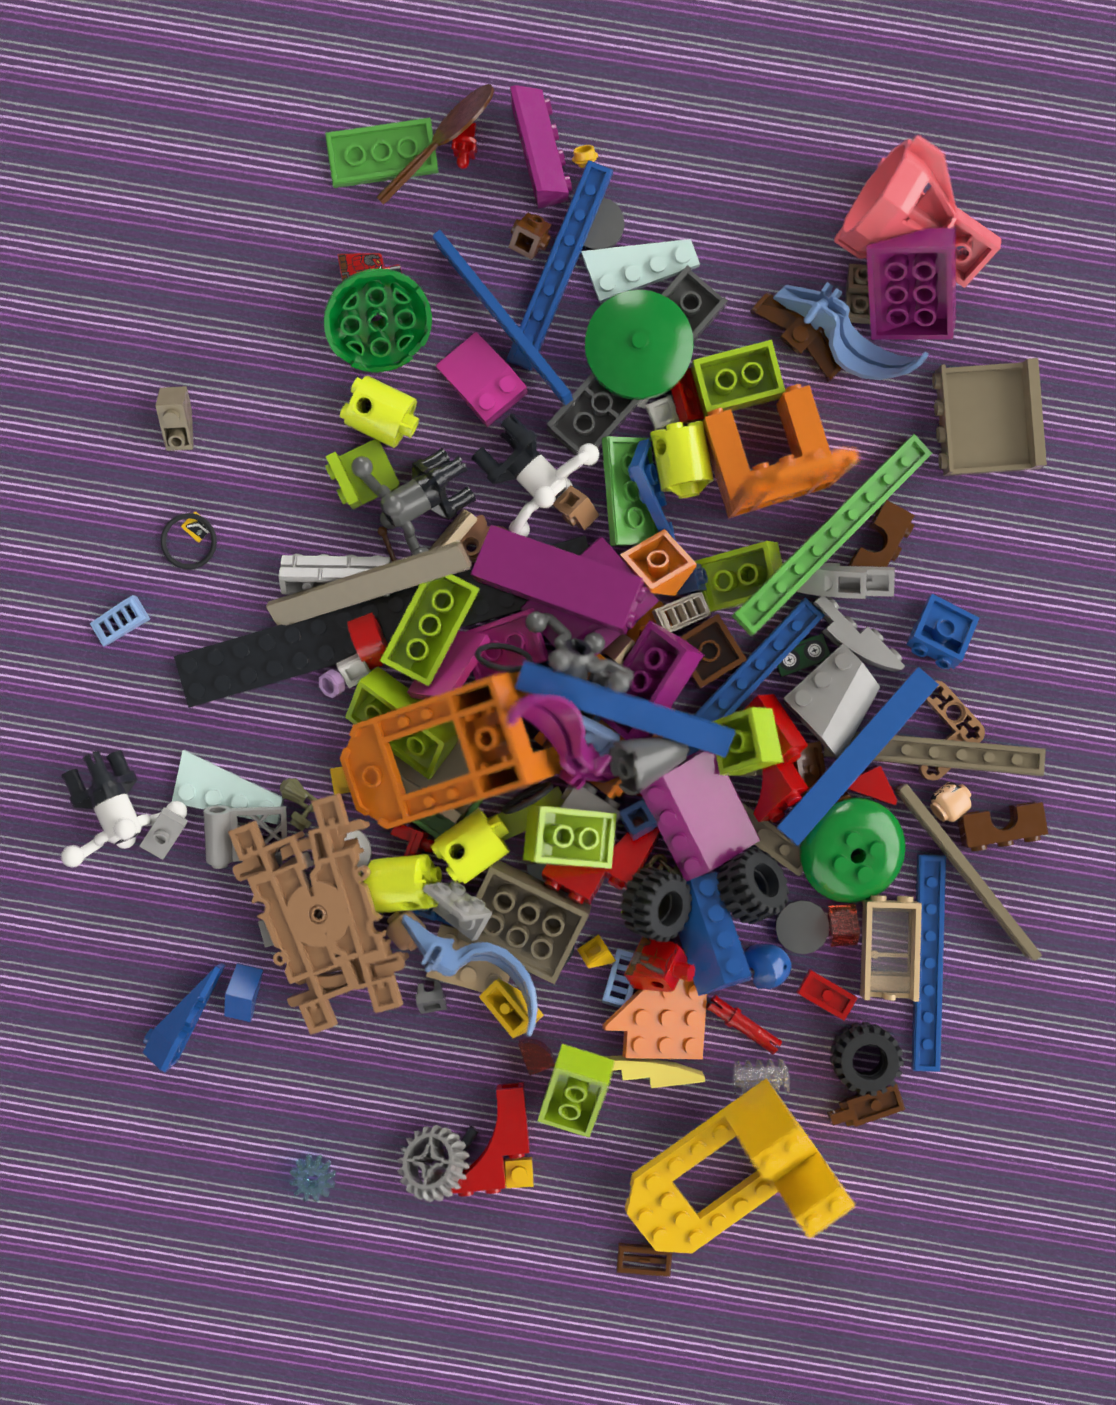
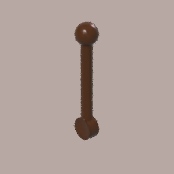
(382, 531)

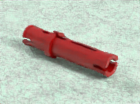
(735, 1018)

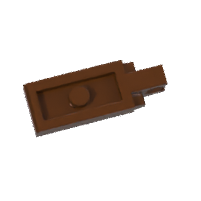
(865, 1109)

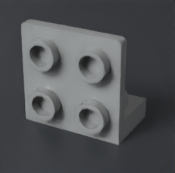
(459, 908)

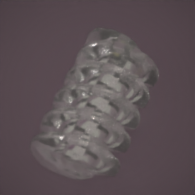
(750, 1076)

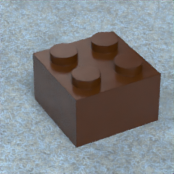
(719, 650)

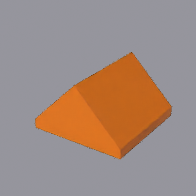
(660, 563)

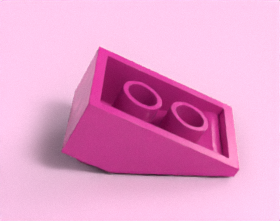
(482, 379)

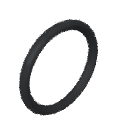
(164, 546)
(510, 669)
(509, 808)

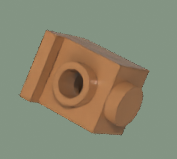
(576, 508)

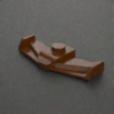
(798, 334)

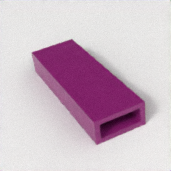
(559, 579)

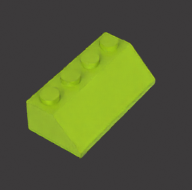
(429, 627)
(382, 693)

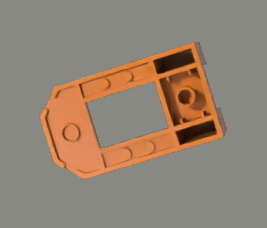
(803, 472)
(494, 752)

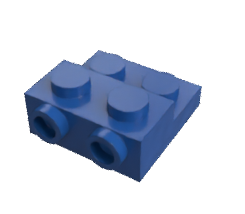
(942, 632)

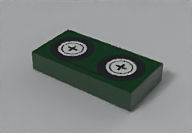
(805, 654)

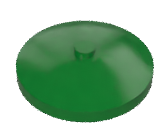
(638, 344)

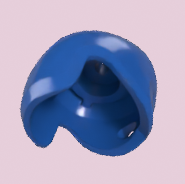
(769, 964)

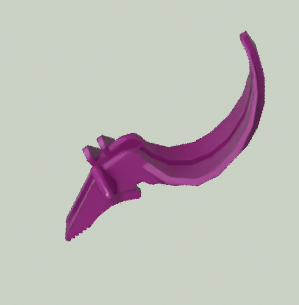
(565, 730)

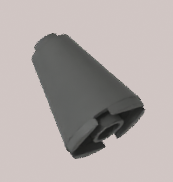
(644, 761)

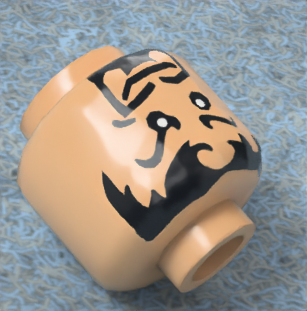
(950, 802)

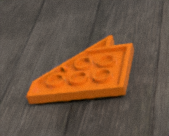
(662, 1023)

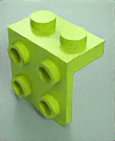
(352, 488)

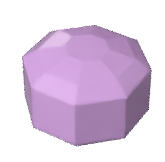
(332, 683)

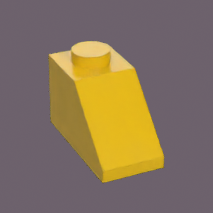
(508, 1007)

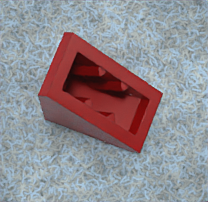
(874, 785)

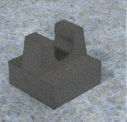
(431, 1000)

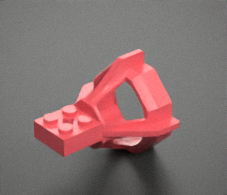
(895, 205)

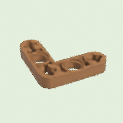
(958, 734)

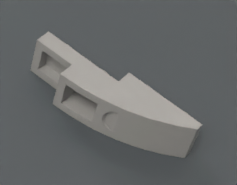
(850, 581)
(864, 644)

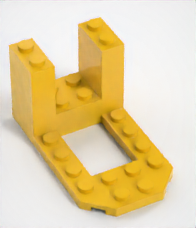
(776, 1146)

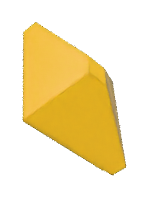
(596, 953)

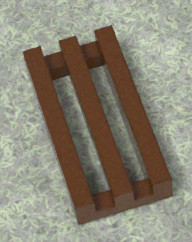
(642, 1270)

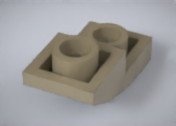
(858, 294)

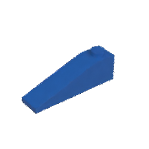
(171, 1035)

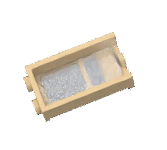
(891, 948)

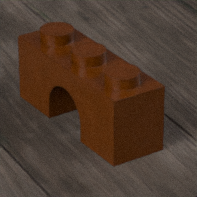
(892, 524)
(1025, 823)

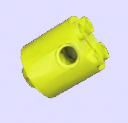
(390, 411)
(682, 458)
(481, 843)
(399, 883)

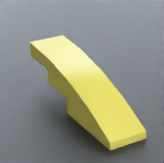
(660, 1072)

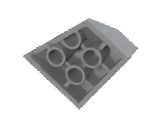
(834, 699)

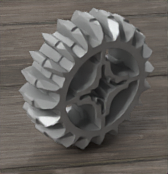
(432, 1142)

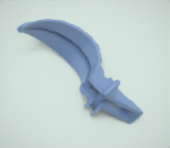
(847, 345)
(447, 961)

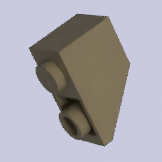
(175, 418)

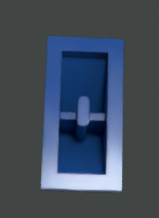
(243, 992)

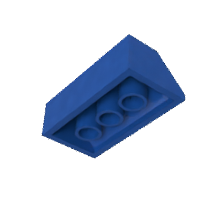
(712, 939)

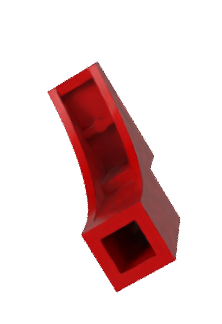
(780, 782)
(584, 881)
(508, 1138)

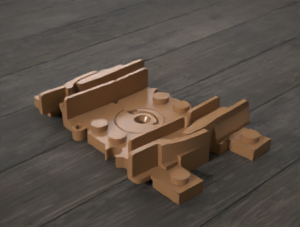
(344, 934)

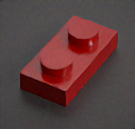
(687, 400)
(826, 994)

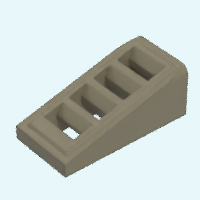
(695, 606)

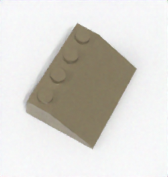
(530, 920)

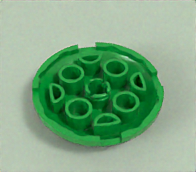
(380, 343)
(829, 846)

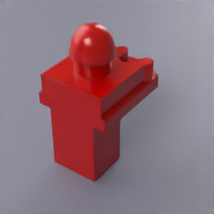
(465, 146)
(417, 839)

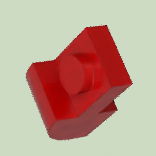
(368, 639)

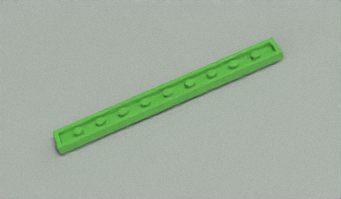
(831, 535)

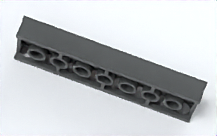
(598, 412)

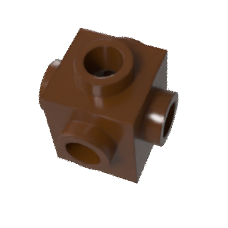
(530, 235)

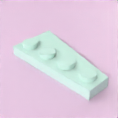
(636, 265)
(207, 785)

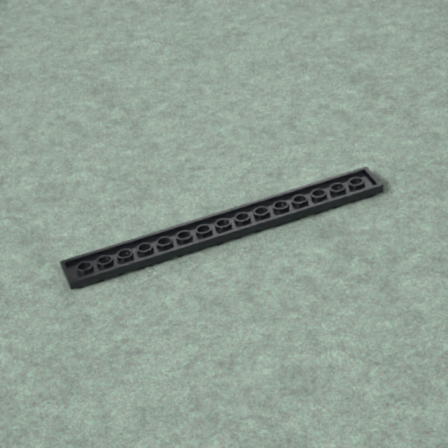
(318, 641)

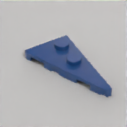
(648, 484)

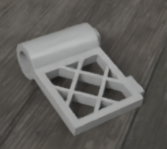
(222, 819)

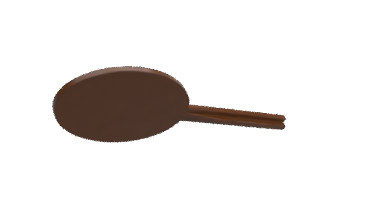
(452, 125)

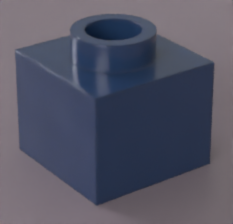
(695, 582)
(638, 811)

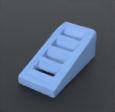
(137, 608)
(614, 1001)

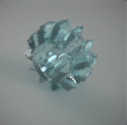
(315, 1187)

